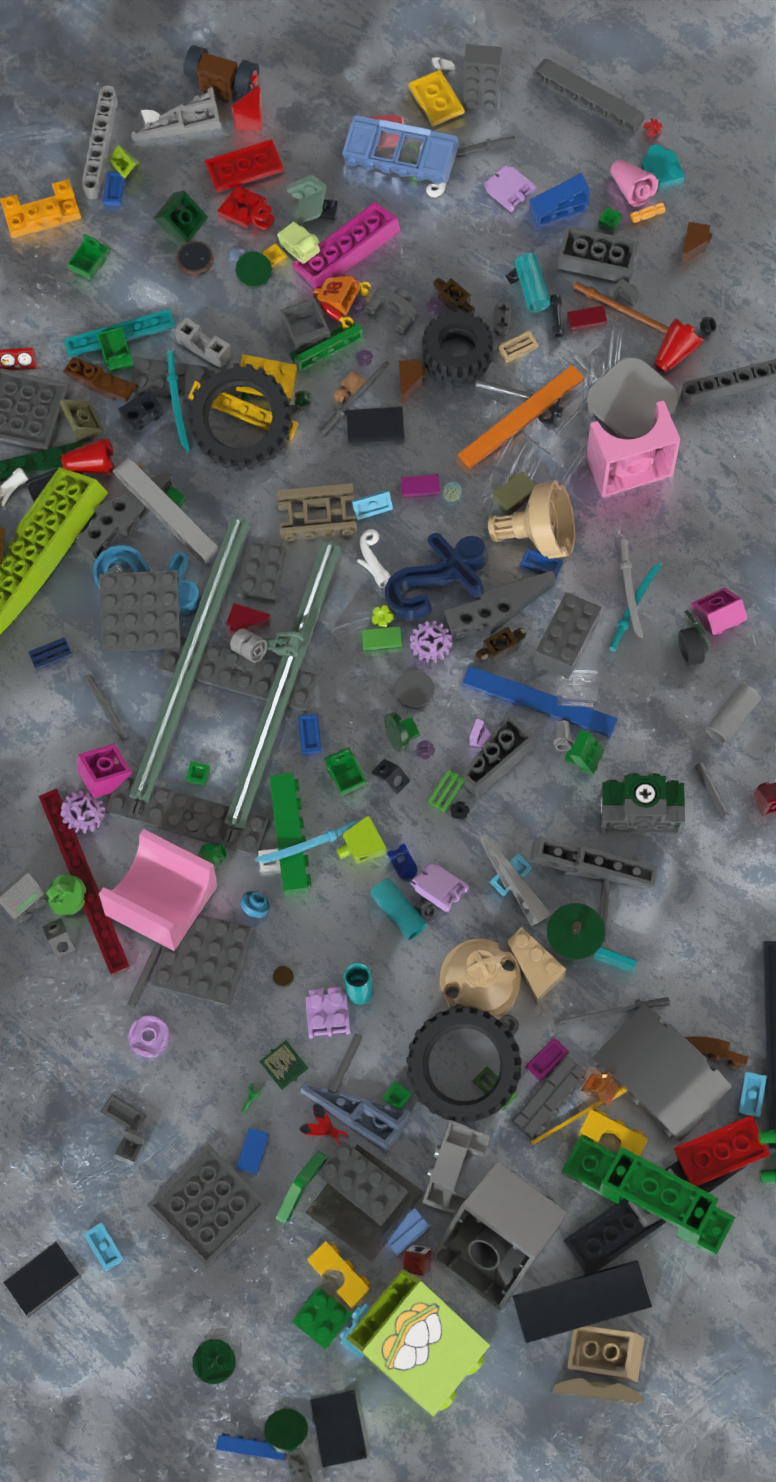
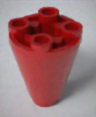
(677, 345)
(91, 458)

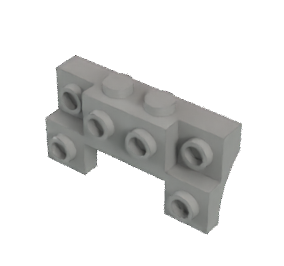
(448, 1166)

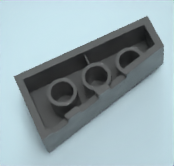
(499, 755)

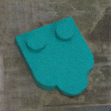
(663, 165)

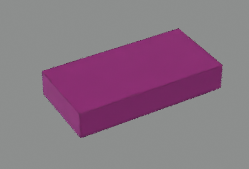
(420, 485)
(547, 1059)

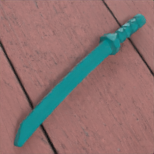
(172, 379)
(623, 623)

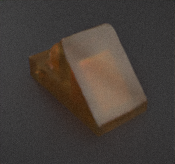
(601, 1087)

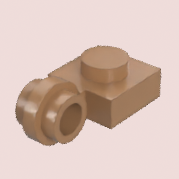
(349, 385)

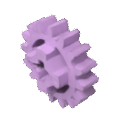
(439, 638)
(72, 812)

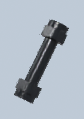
(557, 328)

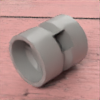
(248, 645)

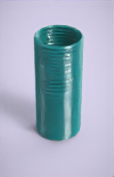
(532, 282)
(397, 905)
(354, 973)

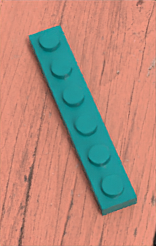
(132, 330)

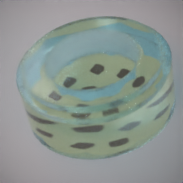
(452, 491)

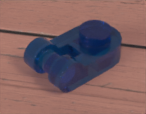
(406, 869)

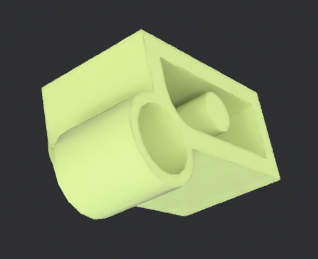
(299, 242)

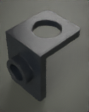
(556, 413)
(388, 772)

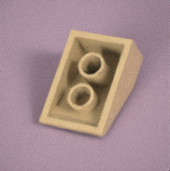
(606, 1353)

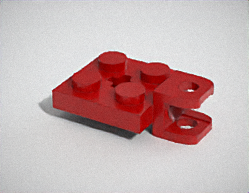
(255, 211)

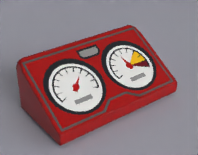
(18, 359)

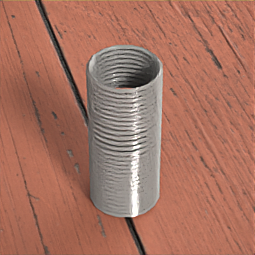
(736, 710)

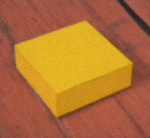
(274, 255)

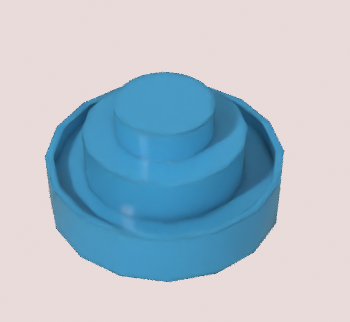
(254, 904)

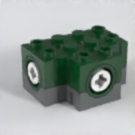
(642, 805)

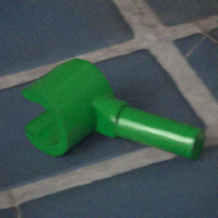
(252, 1095)

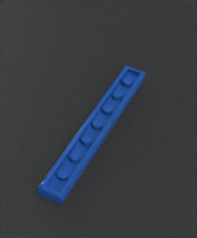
(538, 701)

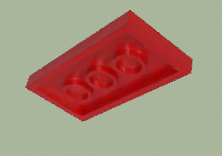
(244, 165)
(721, 1151)

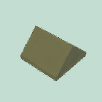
(81, 419)

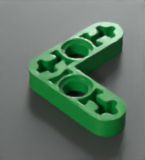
(298, 1186)

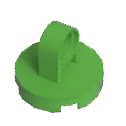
(66, 894)

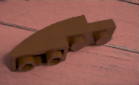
(98, 381)
(718, 1051)

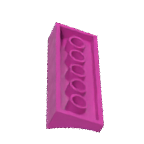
(349, 245)

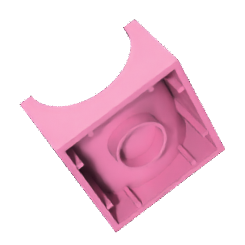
(633, 462)
(161, 891)

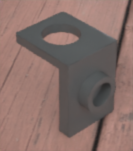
(57, 933)

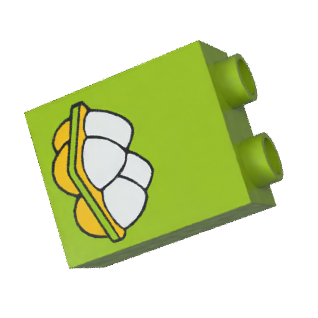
(419, 1343)

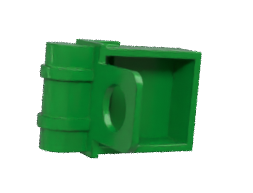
(88, 257)
(115, 350)
(585, 752)
(345, 771)

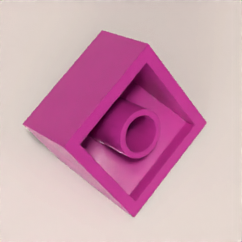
(720, 611)
(102, 770)

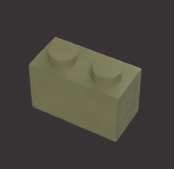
(513, 493)

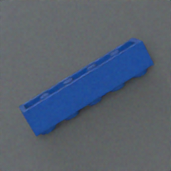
(247, 1447)

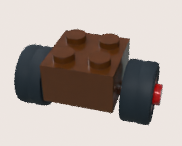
(220, 73)

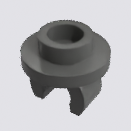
(427, 910)

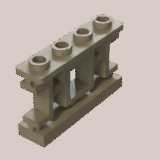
(316, 497)

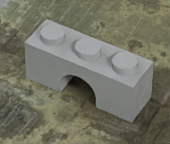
(215, 350)

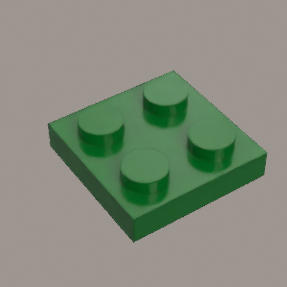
(322, 1318)

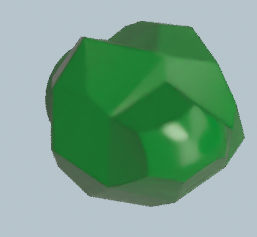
(213, 853)

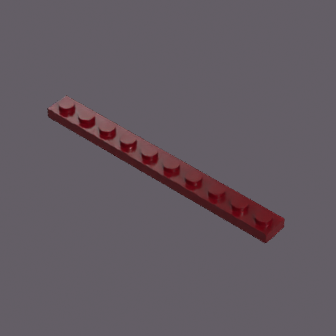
(78, 866)

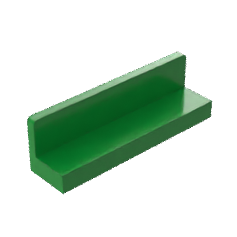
(339, 340)

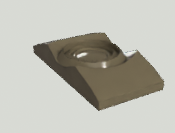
(598, 1390)

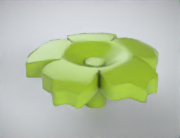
(382, 616)

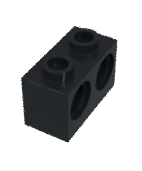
(138, 409)

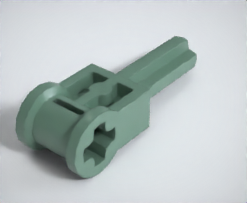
(285, 643)

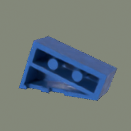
(560, 201)

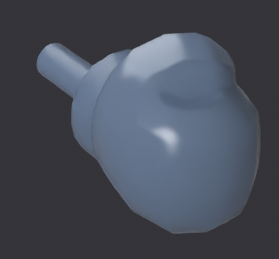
(234, 254)

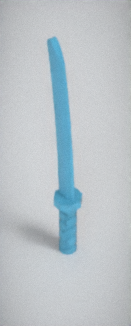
(330, 835)

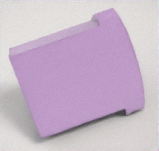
(479, 734)

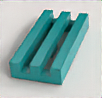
(615, 959)

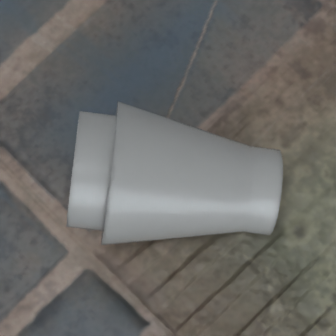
(563, 738)

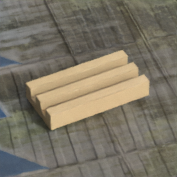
(519, 349)

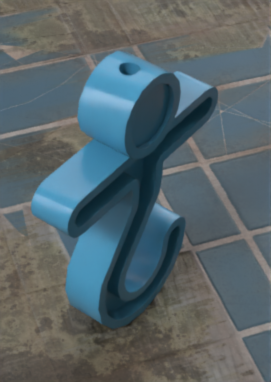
(127, 556)

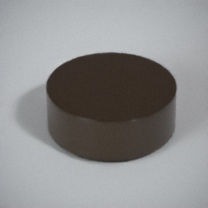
(283, 976)

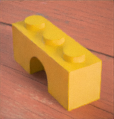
(598, 1124)
(327, 1259)

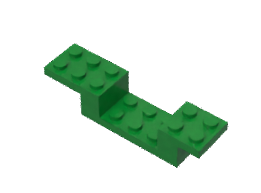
(652, 1189)

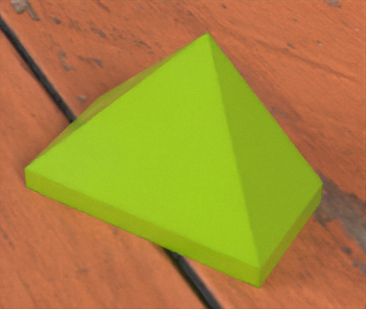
(123, 161)

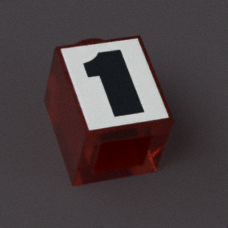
(417, 1260)

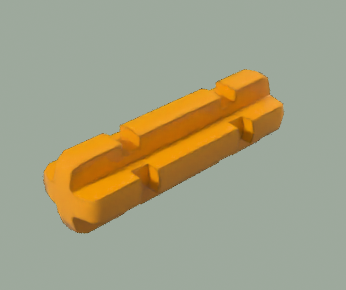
(647, 212)

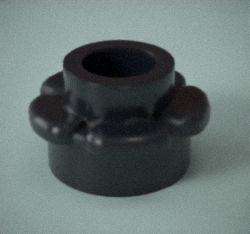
(708, 325)
(459, 815)

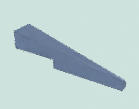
(373, 1121)

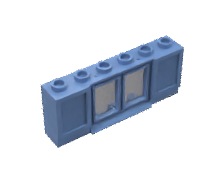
(400, 149)

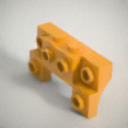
(41, 213)

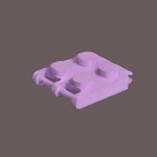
(509, 187)
(439, 886)
(327, 1011)

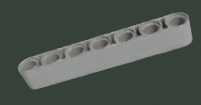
(100, 142)
(166, 511)

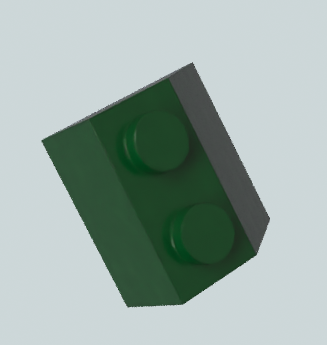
(180, 216)

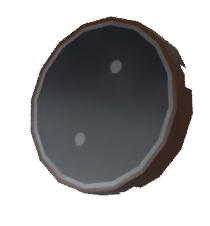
(194, 258)

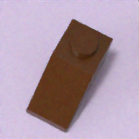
(696, 240)
(410, 377)

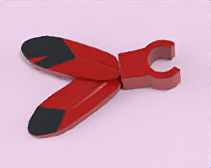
(325, 1127)

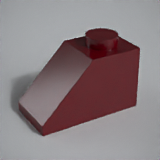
(247, 618)
(766, 798)

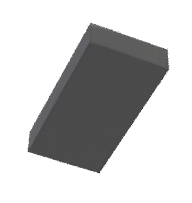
(123, 1113)

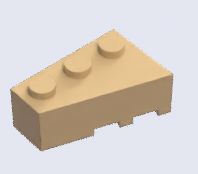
(536, 964)

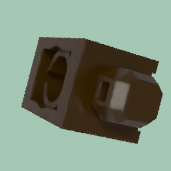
(449, 289)
(504, 636)

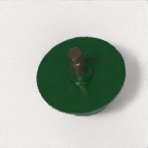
(575, 931)

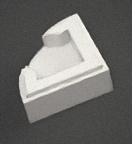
(443, 65)
(150, 116)

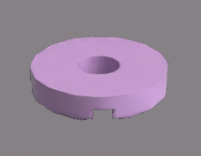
(153, 1047)

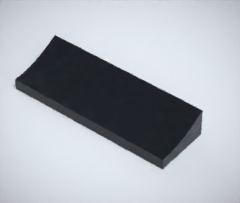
(581, 1301)

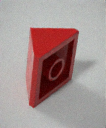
(249, 111)

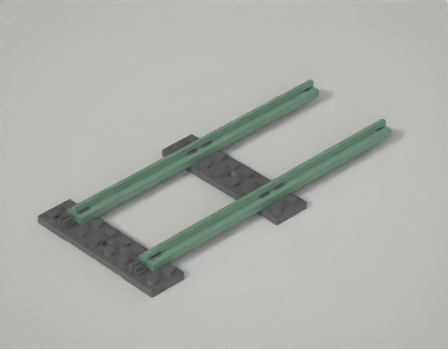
(278, 684)

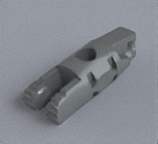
(298, 1467)

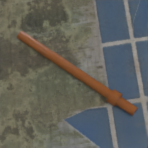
(592, 293)

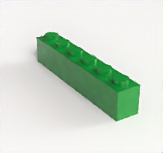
(288, 833)

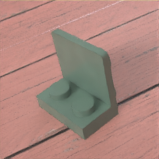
(311, 195)

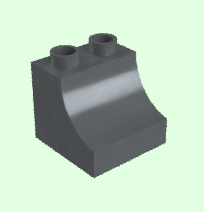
(498, 1234)

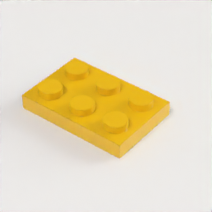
(436, 98)
(283, 373)

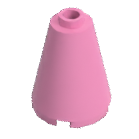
(634, 182)

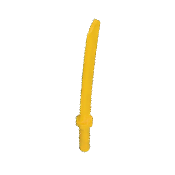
(621, 1091)

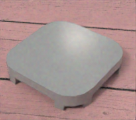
(628, 398)

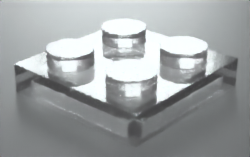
(579, 689)

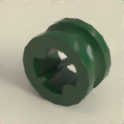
(303, 398)

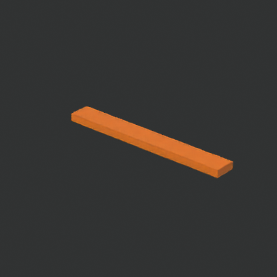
(520, 417)

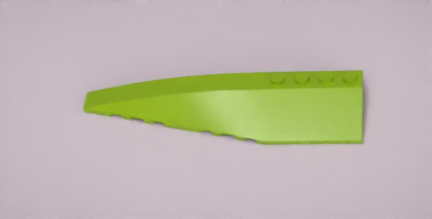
(45, 538)

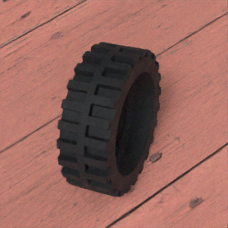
(223, 381)
(420, 1076)

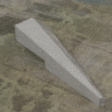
(195, 116)
(527, 899)

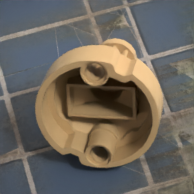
(545, 521)
(478, 977)

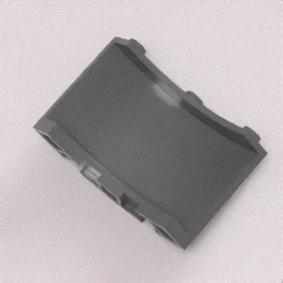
(662, 1072)

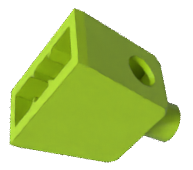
(362, 842)

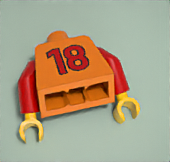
(338, 295)

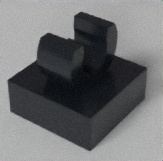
(329, 209)

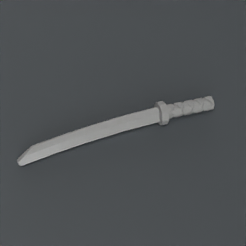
(626, 567)

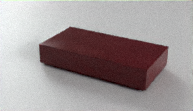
(587, 318)

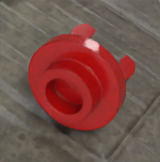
(656, 127)

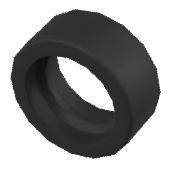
(691, 646)

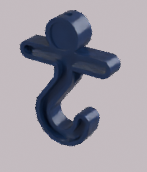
(454, 565)

